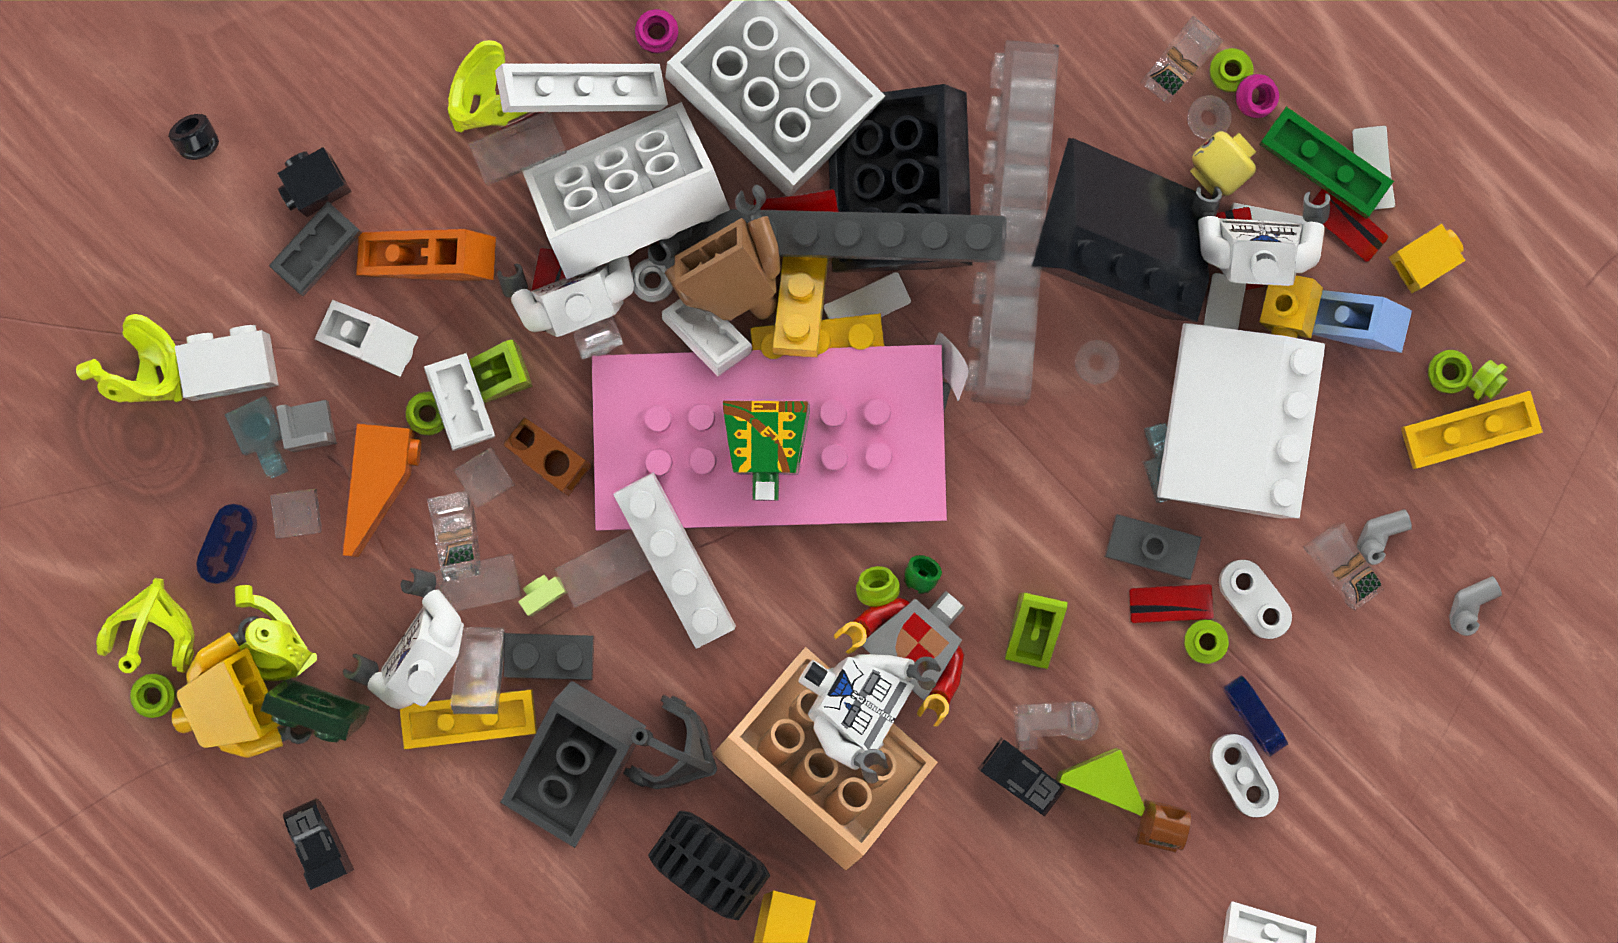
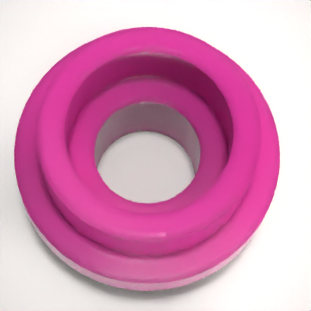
(654, 18)
(1267, 99)

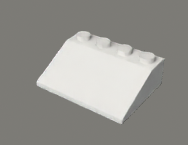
(773, 88)
(625, 191)
(1241, 420)

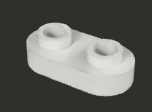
(1255, 600)
(1243, 774)

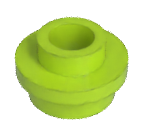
(1217, 69)
(1463, 371)
(1489, 380)
(413, 418)
(877, 586)
(1192, 638)
(139, 695)

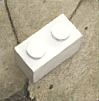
(226, 363)

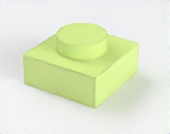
(541, 594)

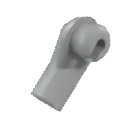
(1377, 532)
(1467, 603)

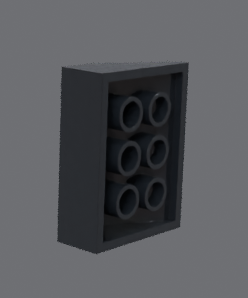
(905, 160)
(1124, 234)

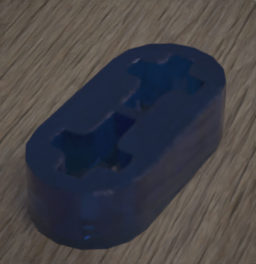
(217, 539)
(1255, 716)

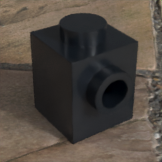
(311, 181)

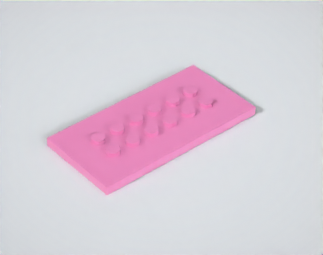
(866, 451)

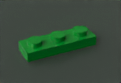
(1326, 162)

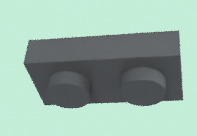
(549, 656)

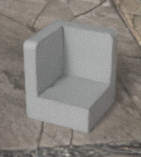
(306, 426)

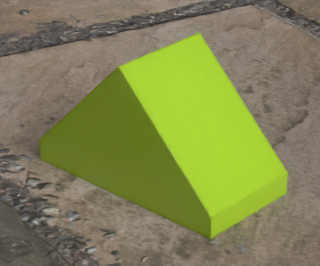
(500, 371)
(1035, 629)
(1105, 778)

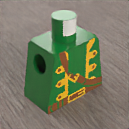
(766, 441)

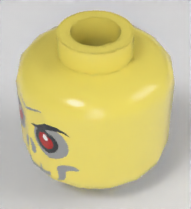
(1223, 163)

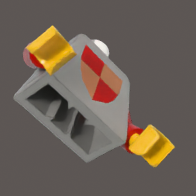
(912, 633)

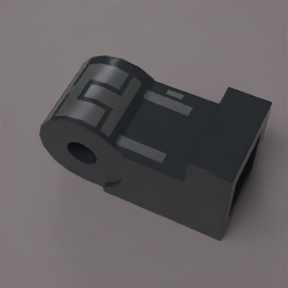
(1021, 777)
(317, 843)

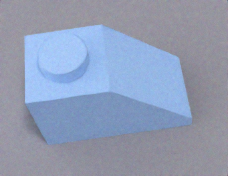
(1362, 320)

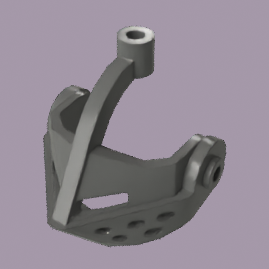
(693, 763)

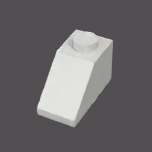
(366, 338)

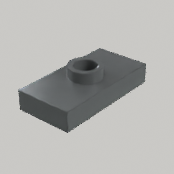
(315, 249)
(1152, 547)

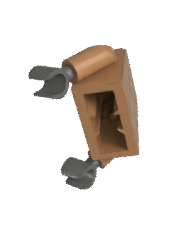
(729, 269)

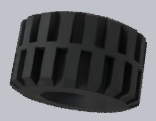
(709, 865)

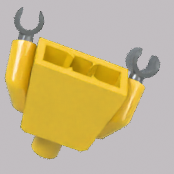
(226, 701)

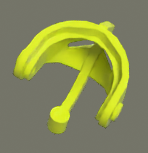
(478, 77)
(154, 350)
(156, 607)
(274, 642)

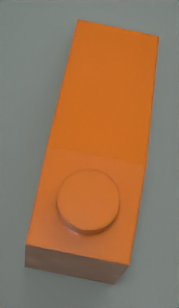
(427, 255)
(379, 472)

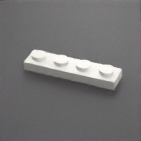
(580, 87)
(674, 560)

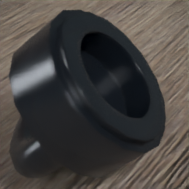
(194, 137)

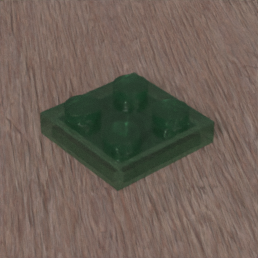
(326, 713)

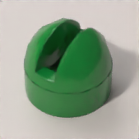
(926, 566)

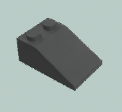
(571, 763)

